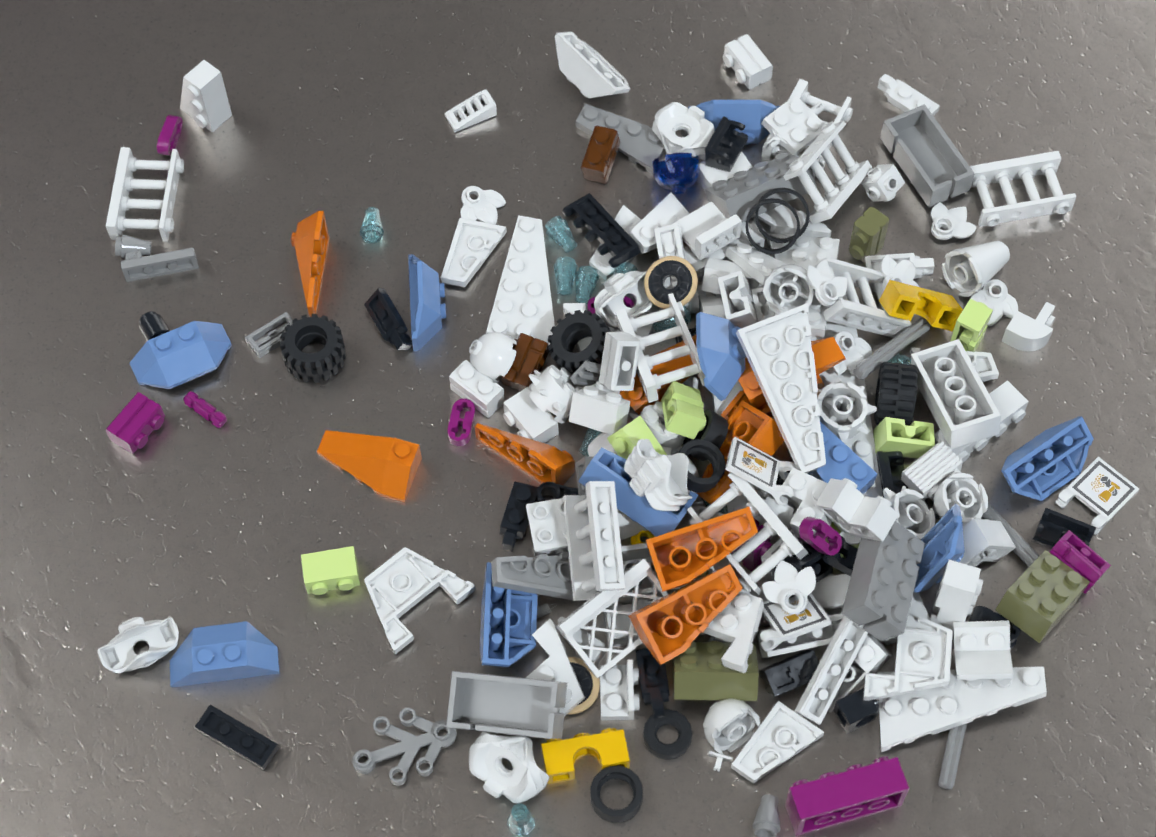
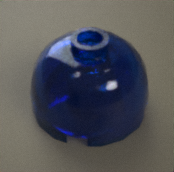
(677, 172)

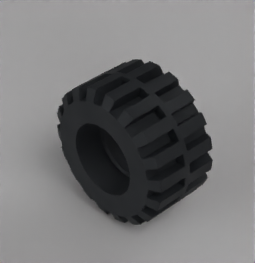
(572, 330)
(309, 331)
(896, 392)

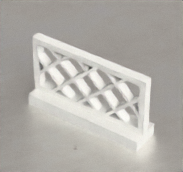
(598, 604)

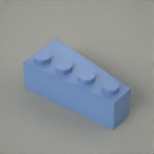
(843, 463)
(610, 467)

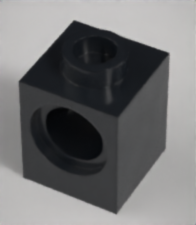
(855, 712)

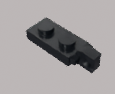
(388, 319)
(515, 518)
(653, 682)

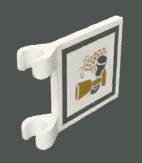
(759, 469)
(1100, 490)
(791, 625)

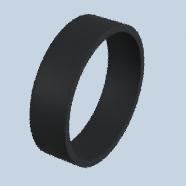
(782, 240)
(784, 248)

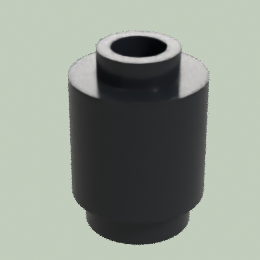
(152, 325)

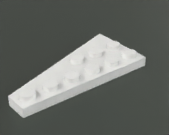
(803, 253)
(524, 292)
(786, 373)
(949, 706)

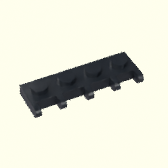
(603, 228)

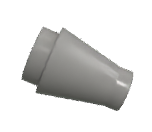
(130, 244)
(767, 818)

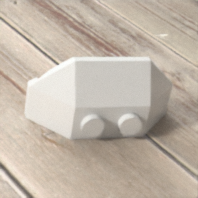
(587, 68)

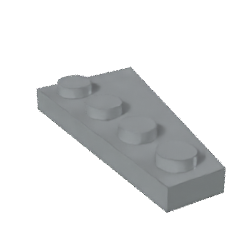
(636, 139)
(535, 575)

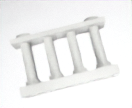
(843, 113)
(1024, 169)
(124, 183)
(844, 183)
(857, 315)
(645, 363)
(771, 527)
(594, 541)

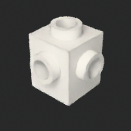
(882, 182)

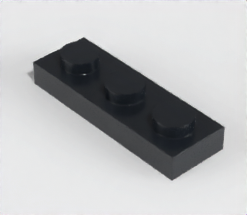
(236, 737)

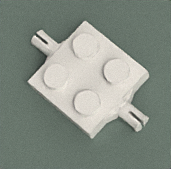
(793, 125)

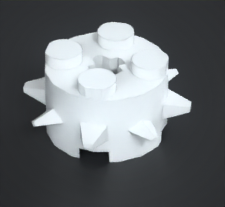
(553, 391)
(848, 399)
(655, 421)
(911, 510)

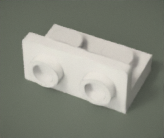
(618, 692)

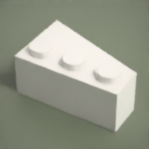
(205, 96)
(956, 595)

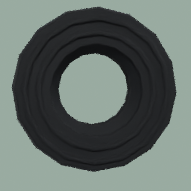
(672, 750)

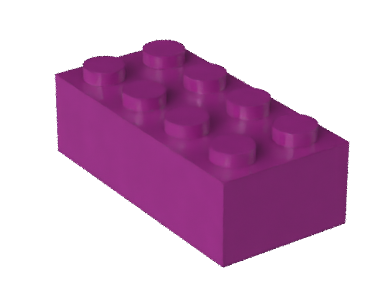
(846, 795)

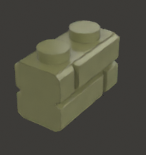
(868, 234)

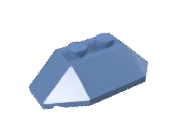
(744, 111)
(424, 302)
(719, 353)
(181, 355)
(1048, 460)
(941, 544)
(506, 623)
(223, 655)

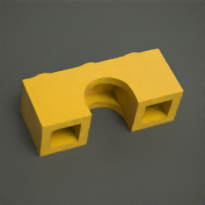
(905, 300)
(560, 755)

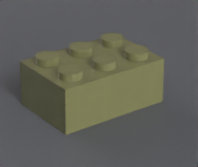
(1042, 596)
(701, 674)

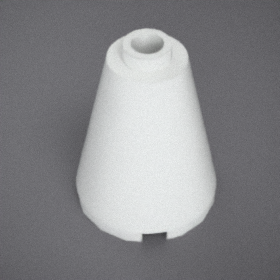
(974, 266)

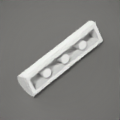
(831, 671)

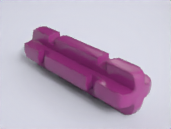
(205, 409)

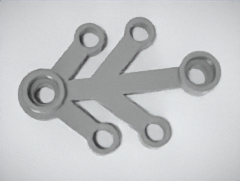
(408, 744)

